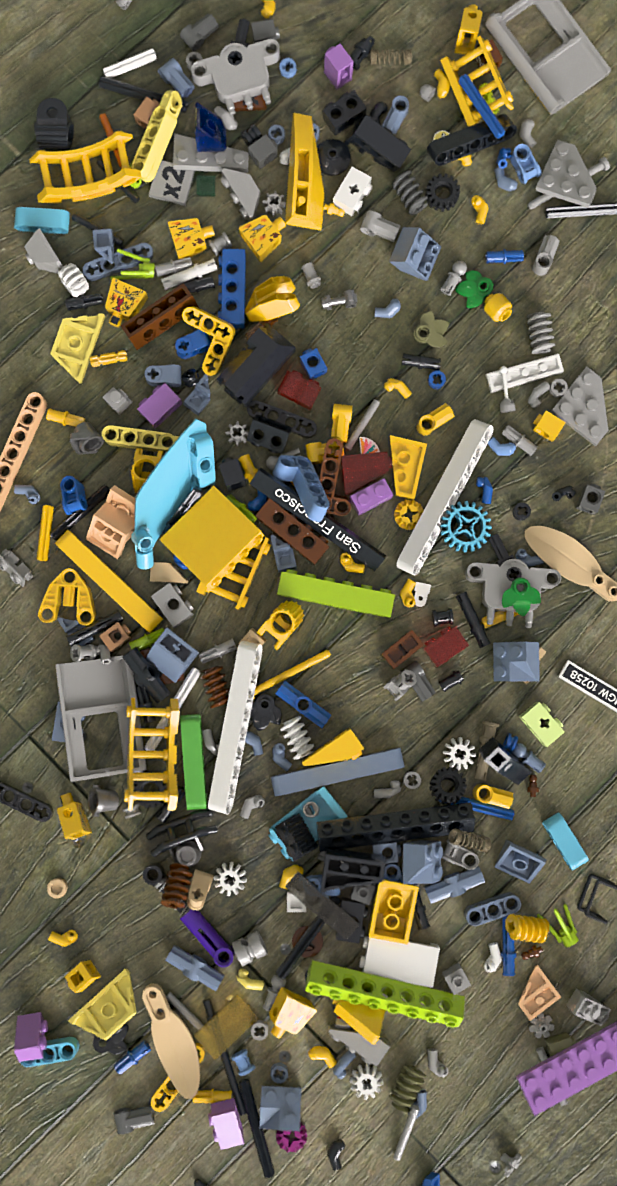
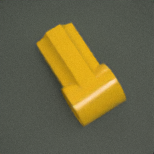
(341, 418)
(435, 419)
(316, 450)
(494, 796)

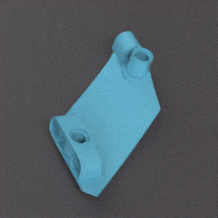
(169, 486)

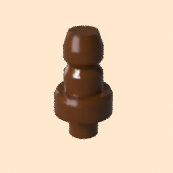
(533, 789)
(534, 951)

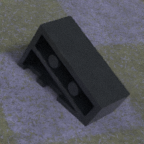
(378, 142)
(351, 868)

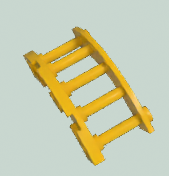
(90, 189)
(168, 754)

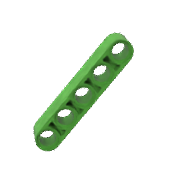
(193, 762)

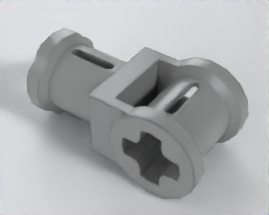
(399, 685)

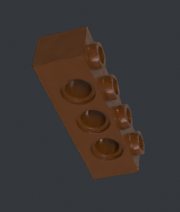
(158, 316)
(312, 554)

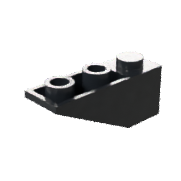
(504, 761)

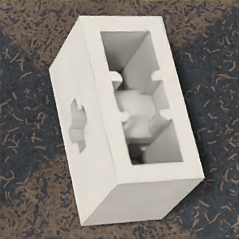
(357, 182)

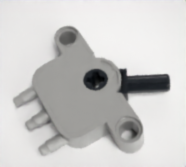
(246, 77)

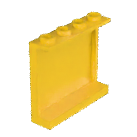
(212, 538)

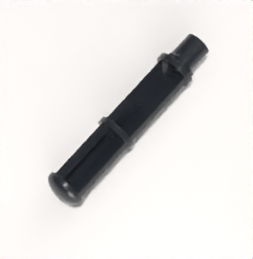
(185, 506)

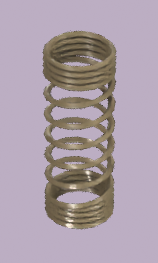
(407, 56)
(459, 837)

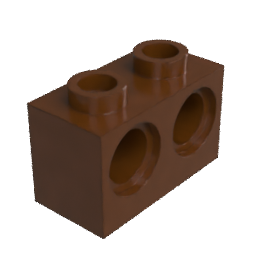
(402, 649)

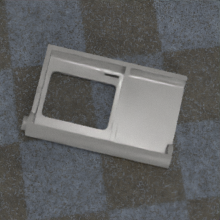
(565, 70)
(91, 690)

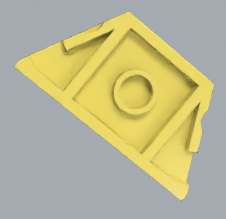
(76, 343)
(108, 1009)

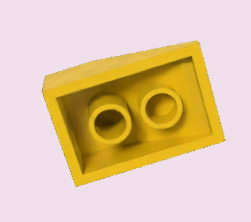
(338, 749)
(392, 911)

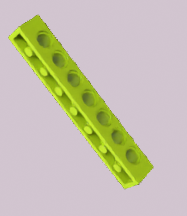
(392, 988)

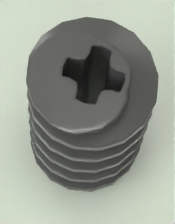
(409, 194)

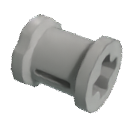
(220, 243)
(83, 652)

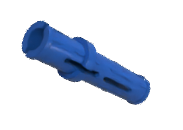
(508, 952)

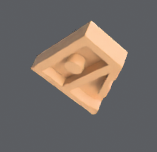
(537, 994)

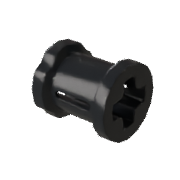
(442, 617)

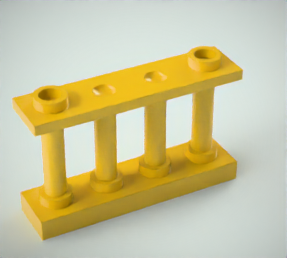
(451, 68)
(240, 600)

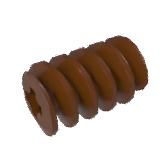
(216, 686)
(175, 886)

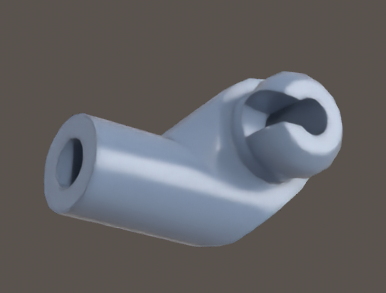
(344, 1061)

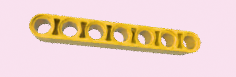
(109, 581)

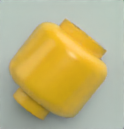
(497, 307)

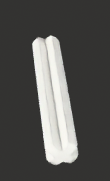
(129, 63)

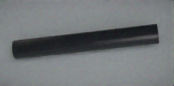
(127, 190)
(90, 225)

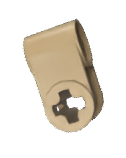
(199, 888)

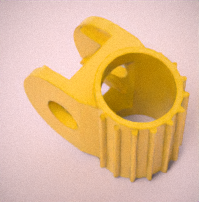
(138, 475)
(296, 614)

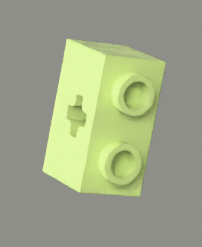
(531, 719)

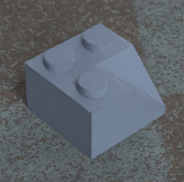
(516, 661)
(422, 862)
(280, 1108)

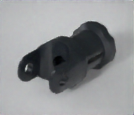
(361, 51)

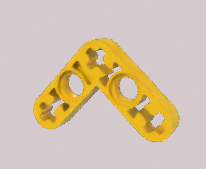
(218, 337)

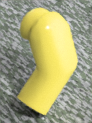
(249, 983)

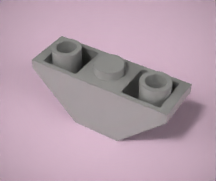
(243, 191)
(588, 1007)

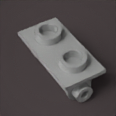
(17, 573)

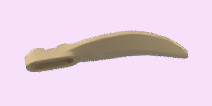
(570, 559)
(173, 1043)

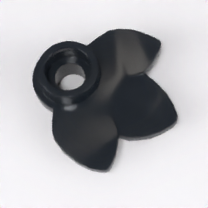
(264, 715)
(114, 1043)

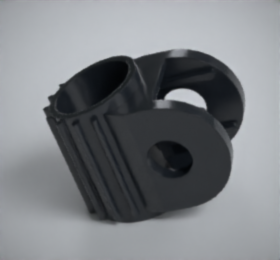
(54, 126)

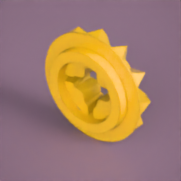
(401, 509)

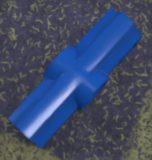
(313, 712)

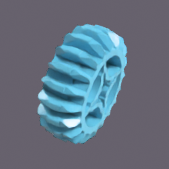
(470, 534)

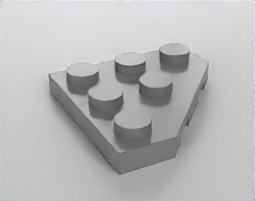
(567, 176)
(584, 407)

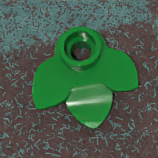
(471, 288)
(523, 599)

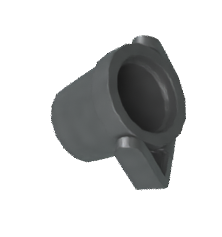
(88, 439)
(102, 800)
(188, 852)

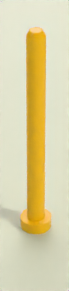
(291, 672)

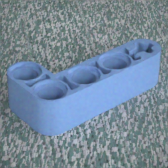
(306, 482)

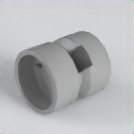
(249, 948)

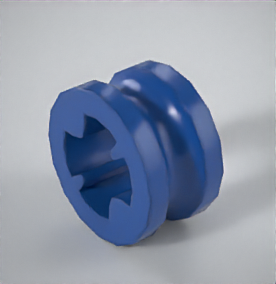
(442, 380)
(510, 742)

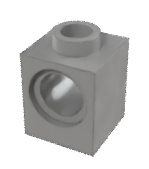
(456, 978)

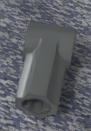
(196, 34)
(422, 687)
(129, 1119)

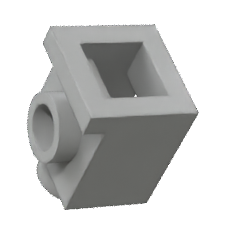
(117, 400)

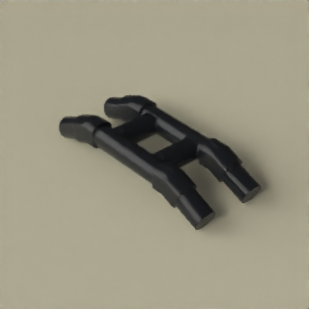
(191, 832)

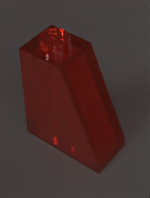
(363, 469)

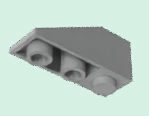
(357, 1043)

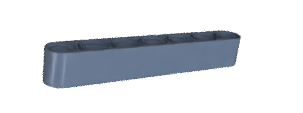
(337, 772)

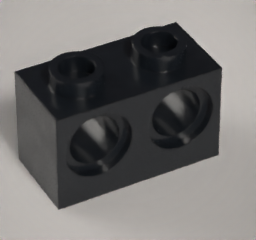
(347, 116)
(270, 429)
(232, 474)

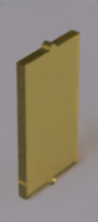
(226, 1027)

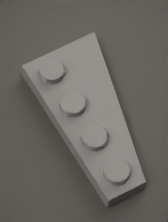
(187, 157)

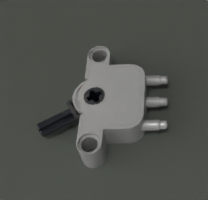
(496, 581)

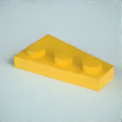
(407, 465)

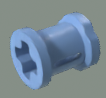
(243, 1062)

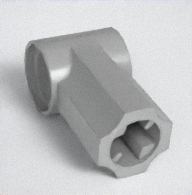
(375, 225)
(545, 254)

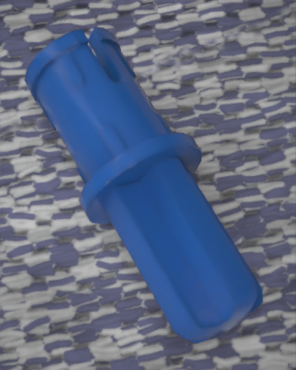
(504, 256)
(132, 1057)

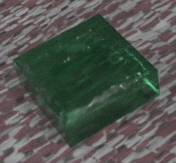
(206, 186)

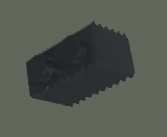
(296, 837)

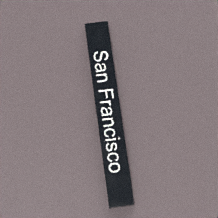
(327, 527)

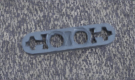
(119, 265)

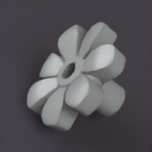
(541, 1025)
(511, 1163)

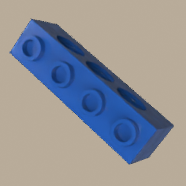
(233, 259)

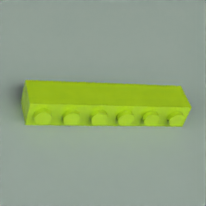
(336, 594)

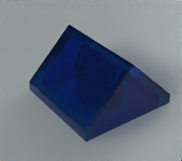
(209, 130)

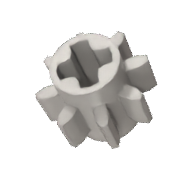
(274, 198)
(238, 428)

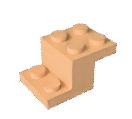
(113, 522)

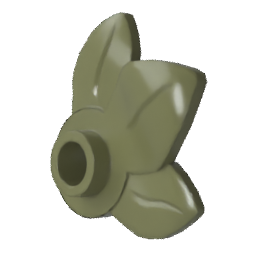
(434, 330)

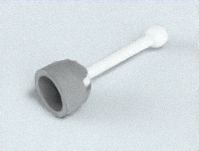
(507, 404)

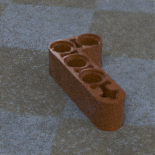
(333, 475)

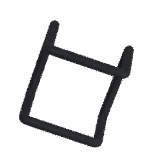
(587, 912)

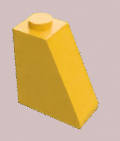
(361, 1018)

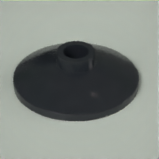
(333, 165)

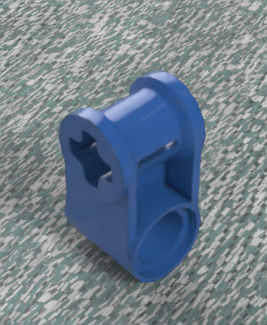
(196, 343)
(73, 495)

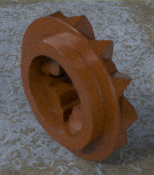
(317, 942)

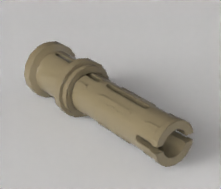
(488, 731)

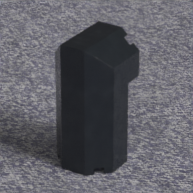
(256, 364)

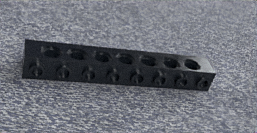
(395, 826)

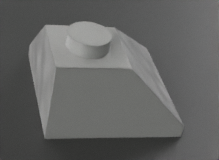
(41, 253)

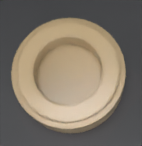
(57, 887)

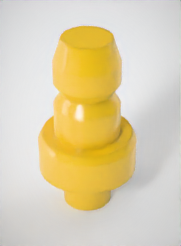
(332, 209)

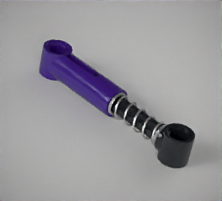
(194, 921)

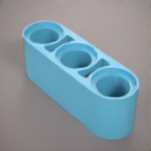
(48, 220)
(565, 841)
(59, 1050)

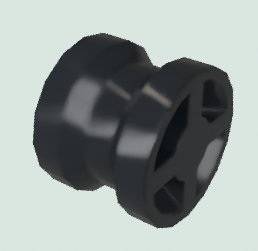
(251, 135)

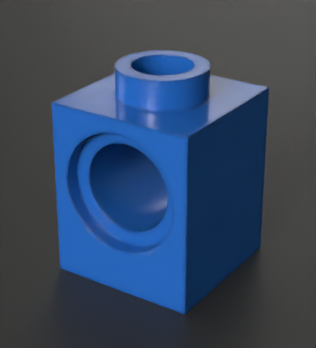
(316, 371)

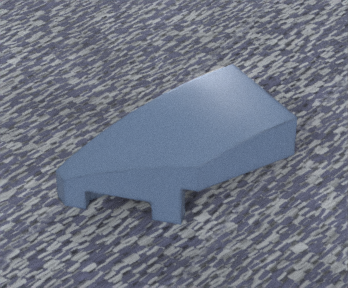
(104, 243)
(199, 396)
(283, 555)
(72, 626)

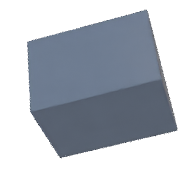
(519, 861)

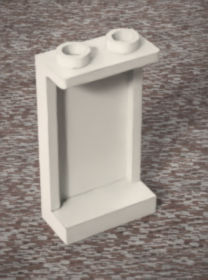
(402, 962)

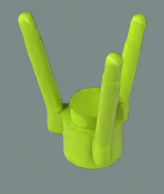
(146, 269)
(567, 934)

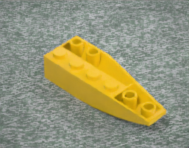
(305, 182)

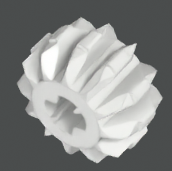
(73, 279)
(462, 747)
(237, 882)
(368, 1088)

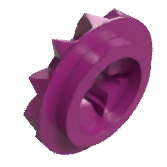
(296, 1144)

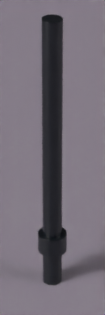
(227, 1065)

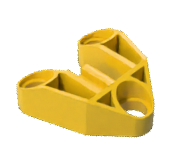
(272, 299)
(53, 597)

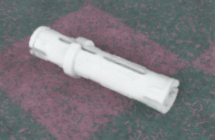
(189, 274)

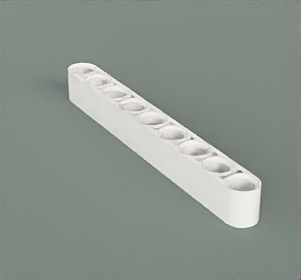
(444, 496)
(235, 727)

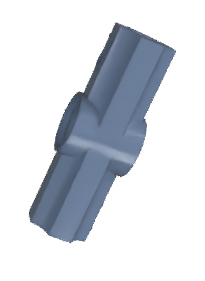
(454, 884)
(195, 968)

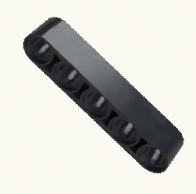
(468, 141)

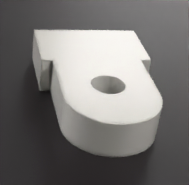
(422, 590)

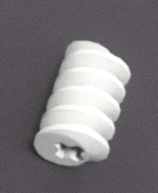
(297, 737)

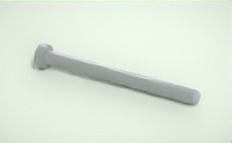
(602, 165)

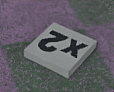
(171, 184)

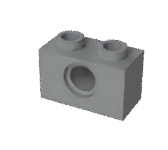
(163, 598)

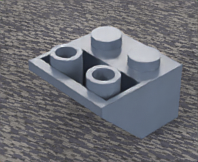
(415, 253)
(171, 655)

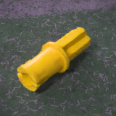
(64, 417)
(211, 1096)

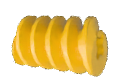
(527, 928)

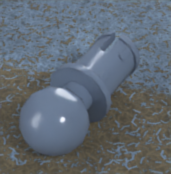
(528, 757)

